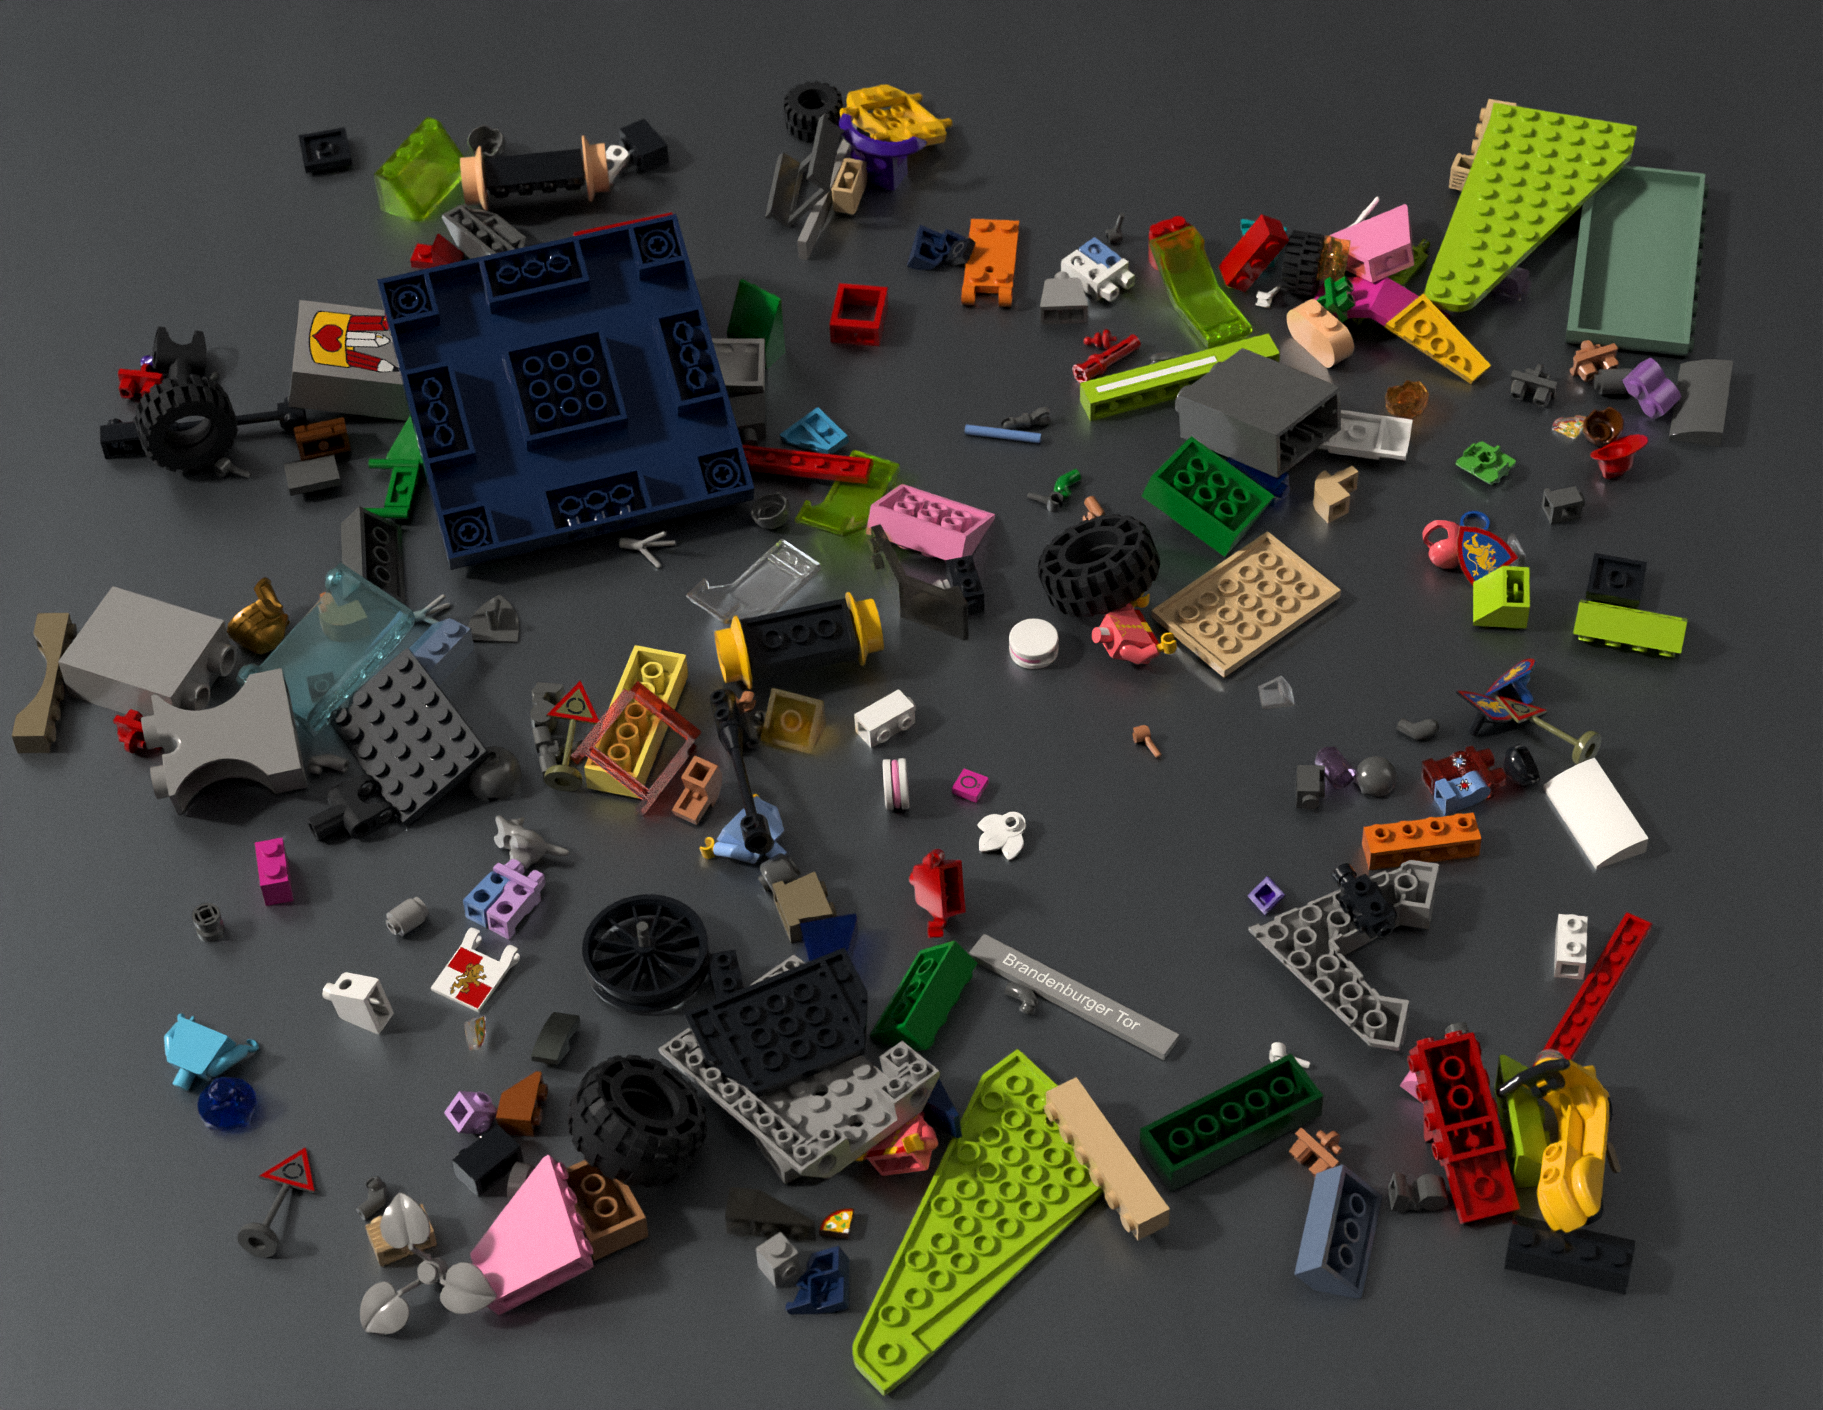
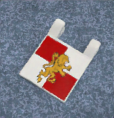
(473, 976)

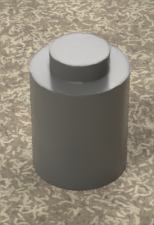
(1611, 381)

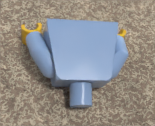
(731, 839)

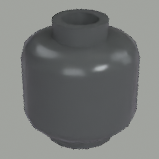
(778, 869)

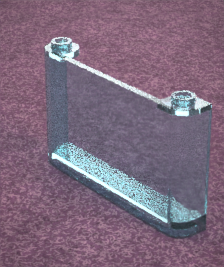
(336, 646)

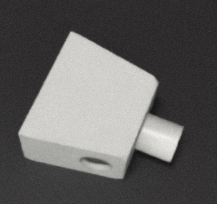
(360, 1001)

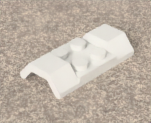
(1370, 436)

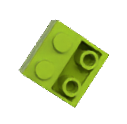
(1502, 598)

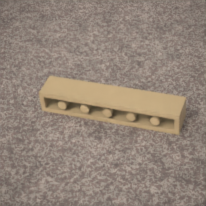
(1107, 1159)

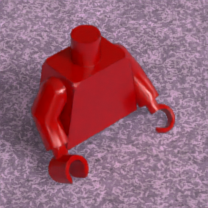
(939, 889)

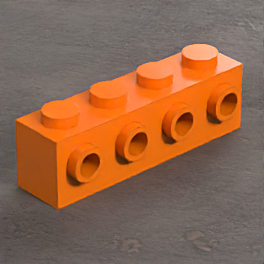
(1421, 840)

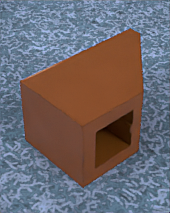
(520, 1106)

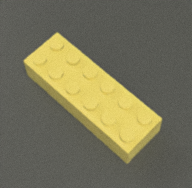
(637, 732)

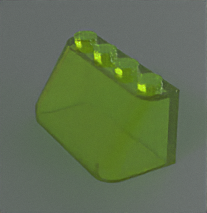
(419, 172)

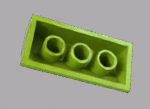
(1630, 626)
(1523, 1126)

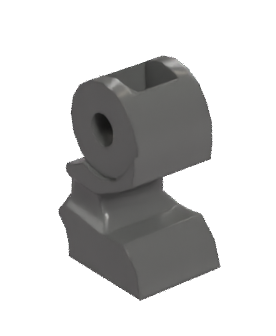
(544, 699)
(1425, 1192)

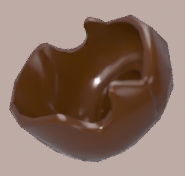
(1603, 426)

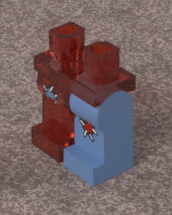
(1462, 779)

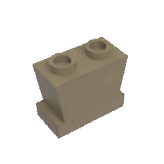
(802, 902)

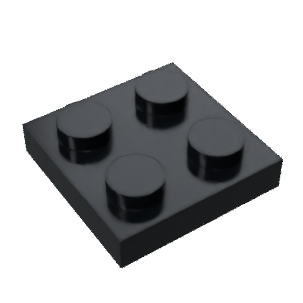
(325, 150)
(1616, 580)

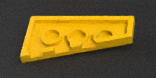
(1437, 337)

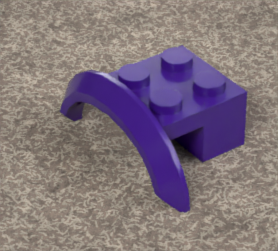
(884, 159)

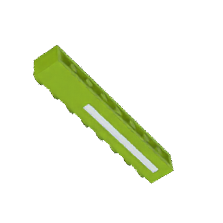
(1161, 380)

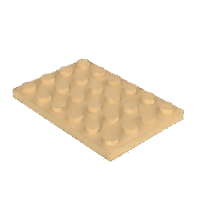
(1245, 604)

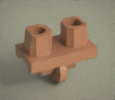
(1593, 357)
(1306, 1146)

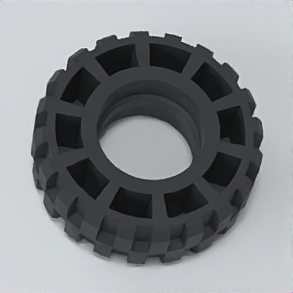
(1099, 565)

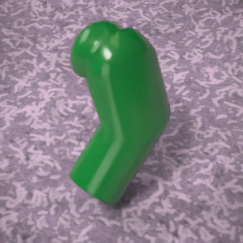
(1065, 481)

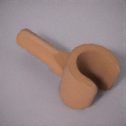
(747, 701)
(1143, 734)

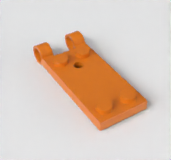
(993, 252)

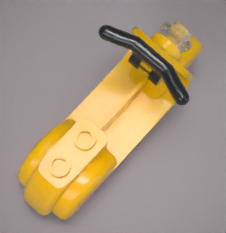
(1574, 1166)

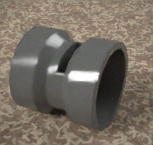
(208, 922)

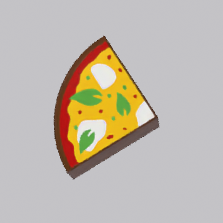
(838, 1223)

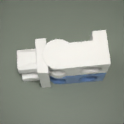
(1099, 270)

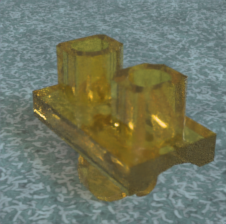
(1333, 258)

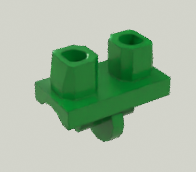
(1338, 297)

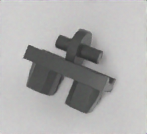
(1534, 382)

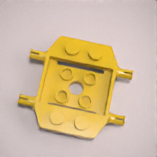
(900, 122)

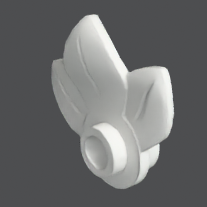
(999, 835)

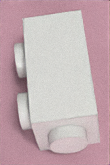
(885, 718)
(1570, 946)

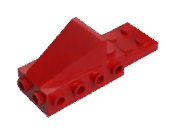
(1463, 1124)

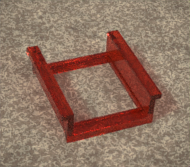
(664, 713)

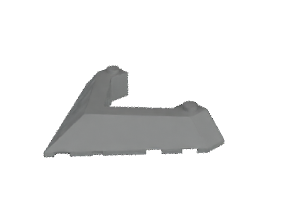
(1318, 936)

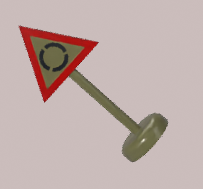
(576, 708)
(1584, 748)

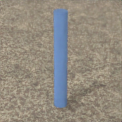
(1003, 433)

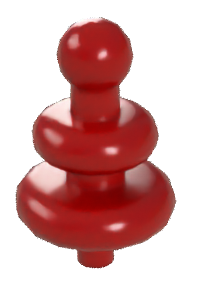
(1098, 339)

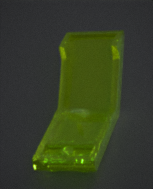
(1195, 289)
(849, 503)

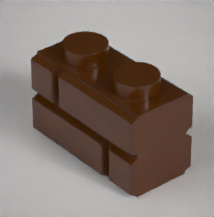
(322, 439)

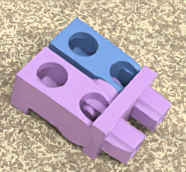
(504, 898)

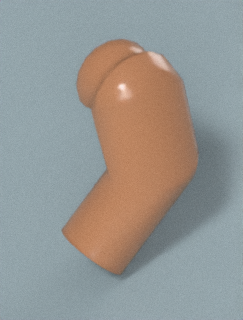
(1094, 508)

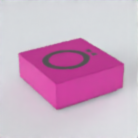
(970, 785)

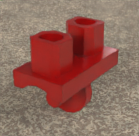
(137, 381)
(131, 731)

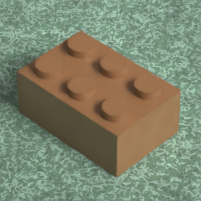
(607, 1209)

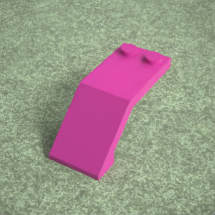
(1377, 300)

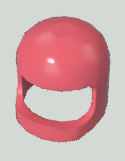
(1443, 553)

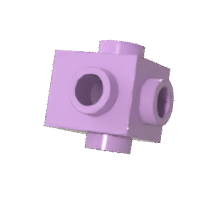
(471, 1112)

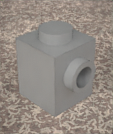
(778, 1259)

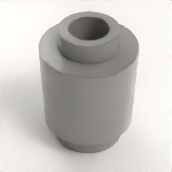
(407, 916)

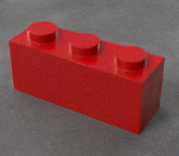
(1253, 253)

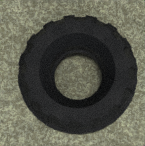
(637, 1121)

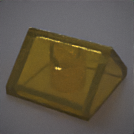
(793, 720)

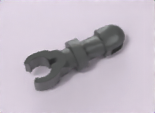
(1026, 420)

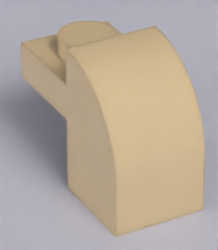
(1332, 493)

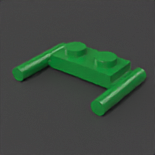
(401, 487)

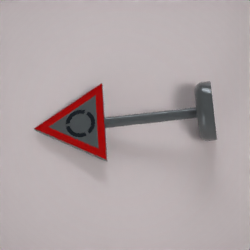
(292, 1172)

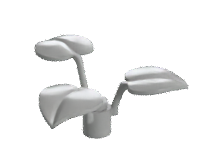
(464, 1283)

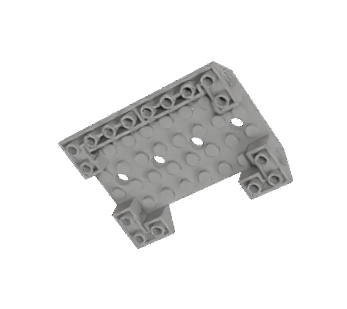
(816, 1130)

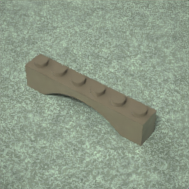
(35, 724)

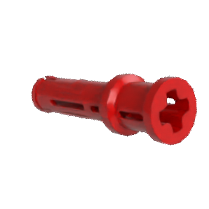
(1098, 363)

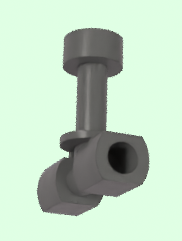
(548, 749)

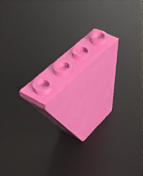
(1380, 245)
(534, 1240)

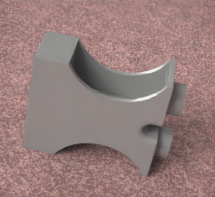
(241, 738)

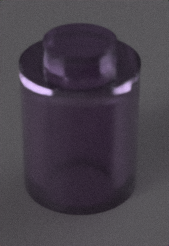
(1337, 768)

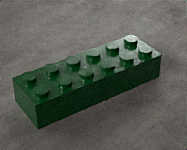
(1230, 1122)

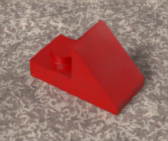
(434, 255)

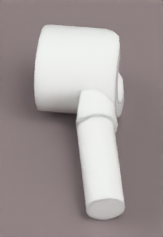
(1265, 299)
(1279, 1051)

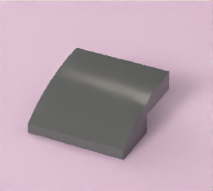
(312, 474)

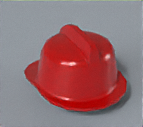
(1618, 455)

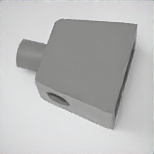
(1063, 301)

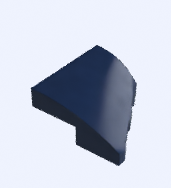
(931, 247)
(823, 1285)

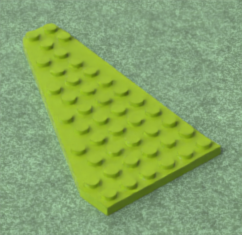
(1520, 189)
(982, 1220)

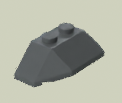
(481, 232)

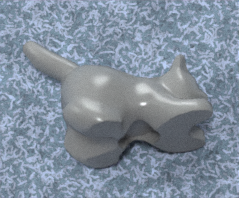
(524, 844)

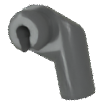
(1024, 994)
(376, 1197)

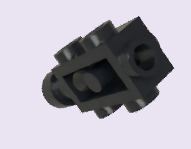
(1360, 898)

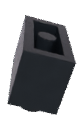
(644, 145)
(487, 1160)

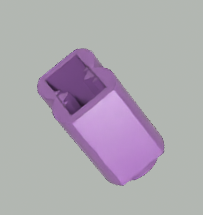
(1651, 388)

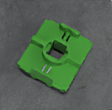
(1486, 462)

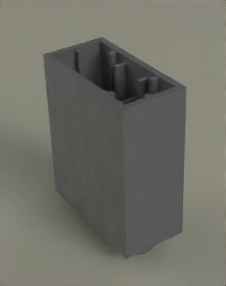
(1259, 412)

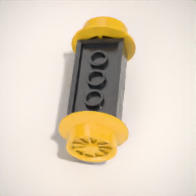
(799, 639)

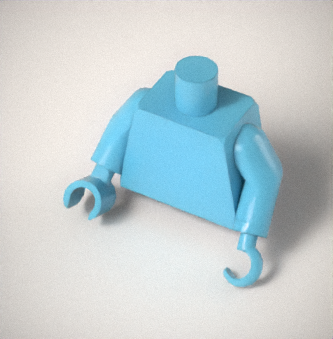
(201, 1051)

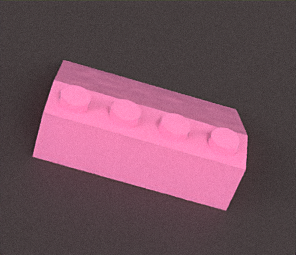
(929, 523)

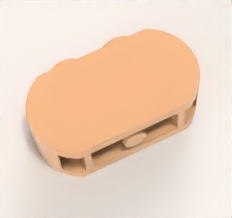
(1320, 333)

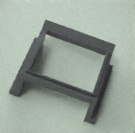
(789, 175)

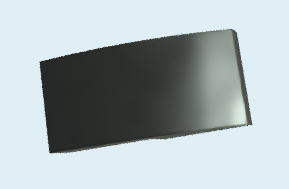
(554, 1038)

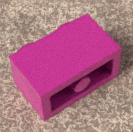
(274, 871)

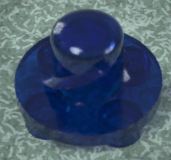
(227, 1104)

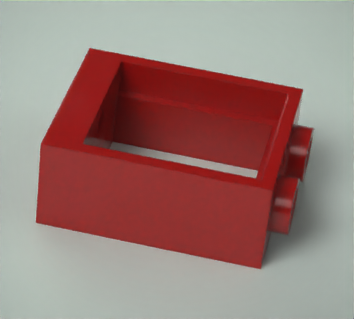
(868, 331)

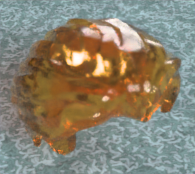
(1407, 400)

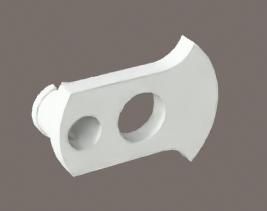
(619, 160)

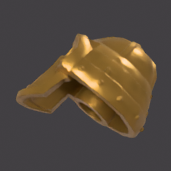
(262, 623)

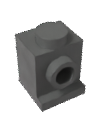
(1562, 504)
(1309, 786)

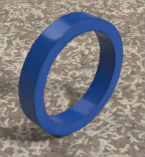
(1475, 514)

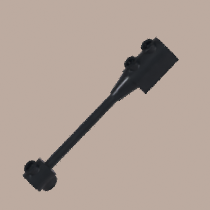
(122, 439)
(733, 734)

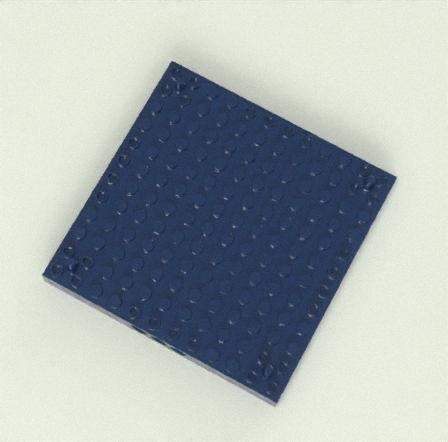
(564, 391)

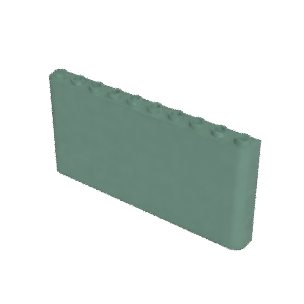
(1640, 262)

